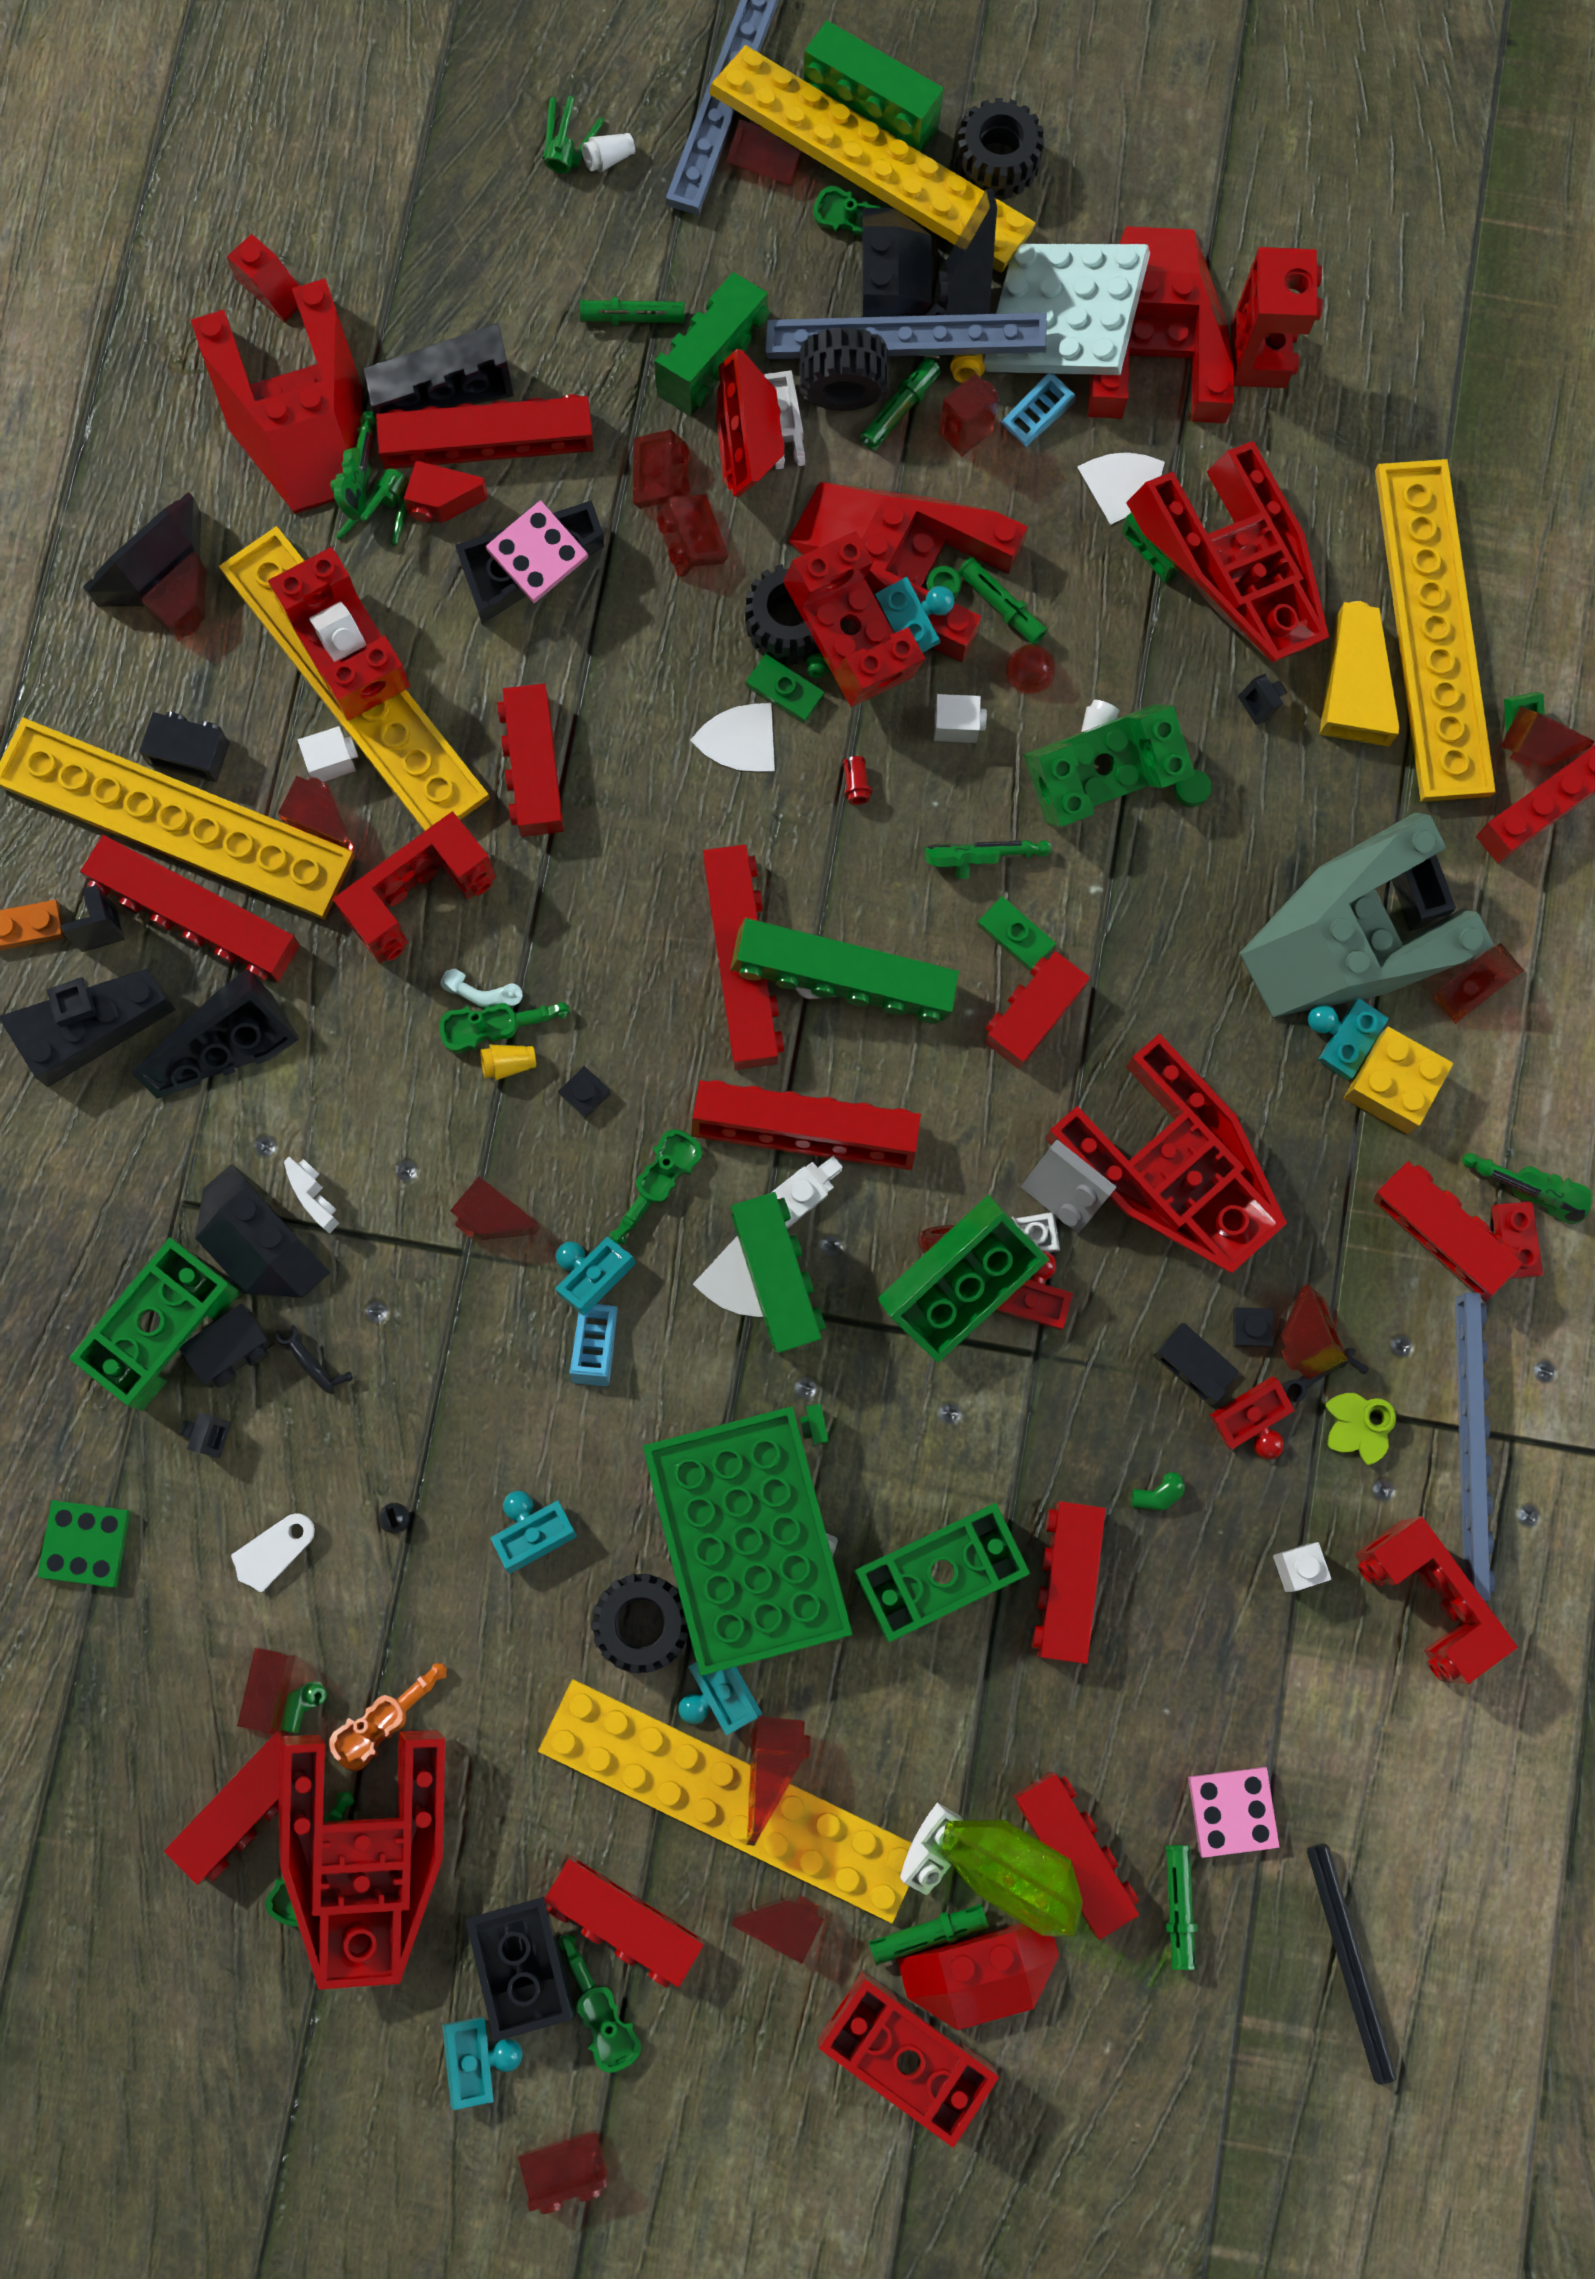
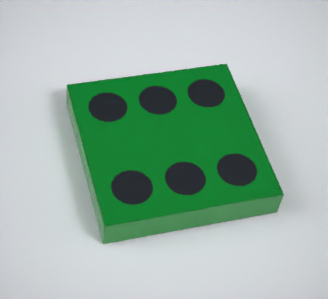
(84, 1543)

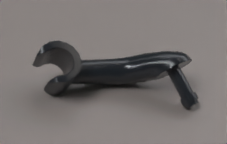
(309, 1363)
(1303, 1383)

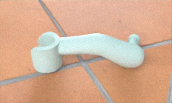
(453, 982)

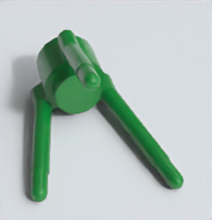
(560, 152)
(388, 491)

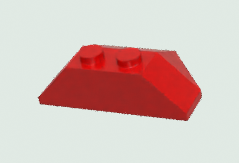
(746, 423)
(980, 1975)

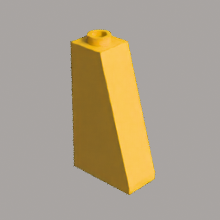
(1359, 683)

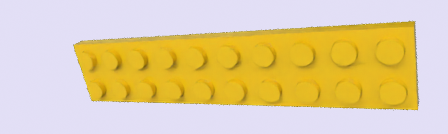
(862, 151)
(1434, 631)
(392, 735)
(174, 818)
(712, 1795)

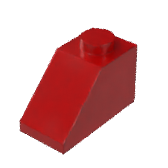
(264, 276)
(442, 493)

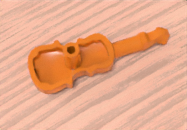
(358, 1740)

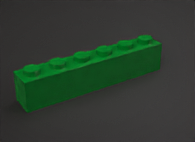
(844, 971)

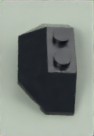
(894, 265)
(148, 556)
(254, 1240)

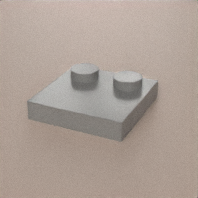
(1068, 1186)

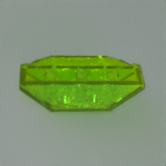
(1016, 1874)

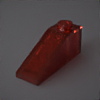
(776, 1754)

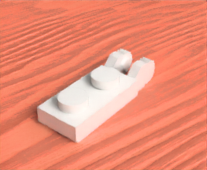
(790, 415)

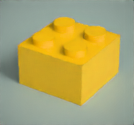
(1398, 1080)

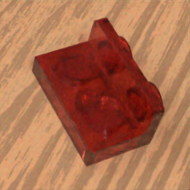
(764, 153)
(659, 468)
(691, 533)
(564, 2172)

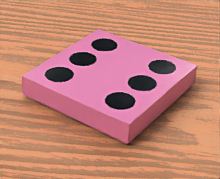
(537, 551)
(1233, 1812)

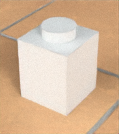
(337, 631)
(958, 718)
(328, 754)
(1302, 1567)

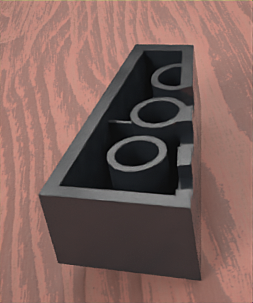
(443, 374)
(491, 585)
(122, 1010)

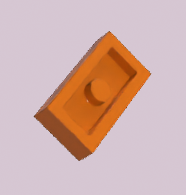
(30, 924)

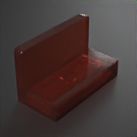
(266, 1690)

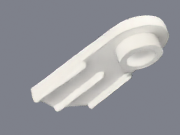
(272, 1552)

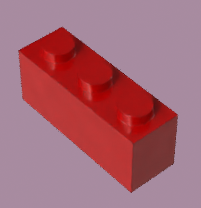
(1035, 1009)

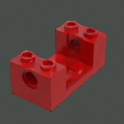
(1274, 315)
(831, 588)
(365, 675)
(442, 845)
(1479, 1638)
(873, 2031)

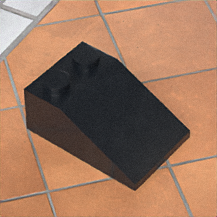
(969, 267)
(520, 1969)

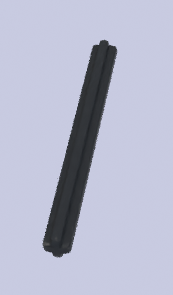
(1351, 1964)

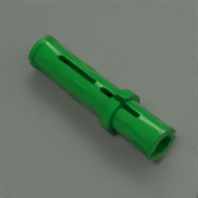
(590, 311)
(909, 393)
(1012, 610)
(1180, 1908)
(929, 1934)

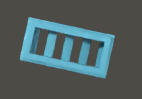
(1059, 389)
(591, 1375)

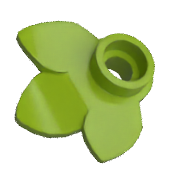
(1355, 1429)

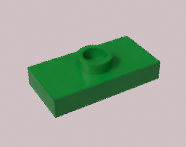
(1147, 550)
(785, 688)
(1016, 933)

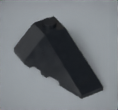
(226, 1032)

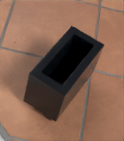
(184, 746)
(1424, 894)
(227, 1347)

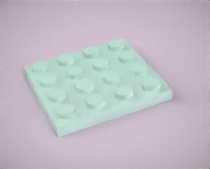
(1087, 301)

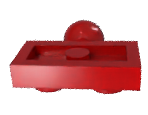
(1517, 1227)
(1039, 1301)
(1252, 1415)

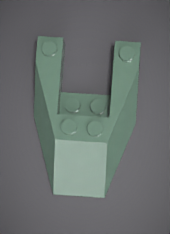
(1337, 938)

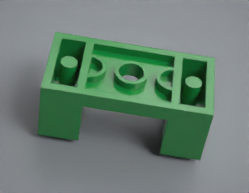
(1143, 752)
(182, 1294)
(901, 1582)

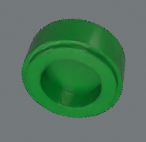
(945, 577)
(1194, 790)

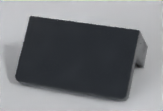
(100, 928)
(1196, 1364)

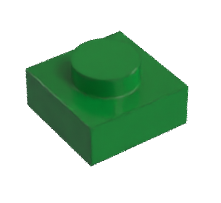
(1531, 701)
(814, 1425)

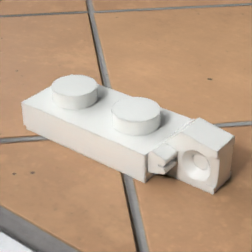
(807, 1188)

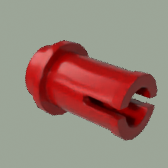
(856, 781)

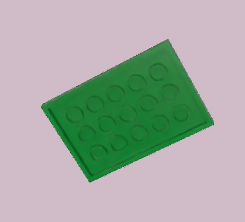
(746, 1541)

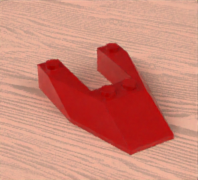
(1176, 319)
(295, 421)
(906, 539)
(1249, 571)
(1195, 1176)
(366, 1881)

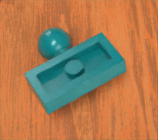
(905, 610)
(1350, 1037)
(592, 1275)
(532, 1534)
(726, 1696)
(470, 2061)

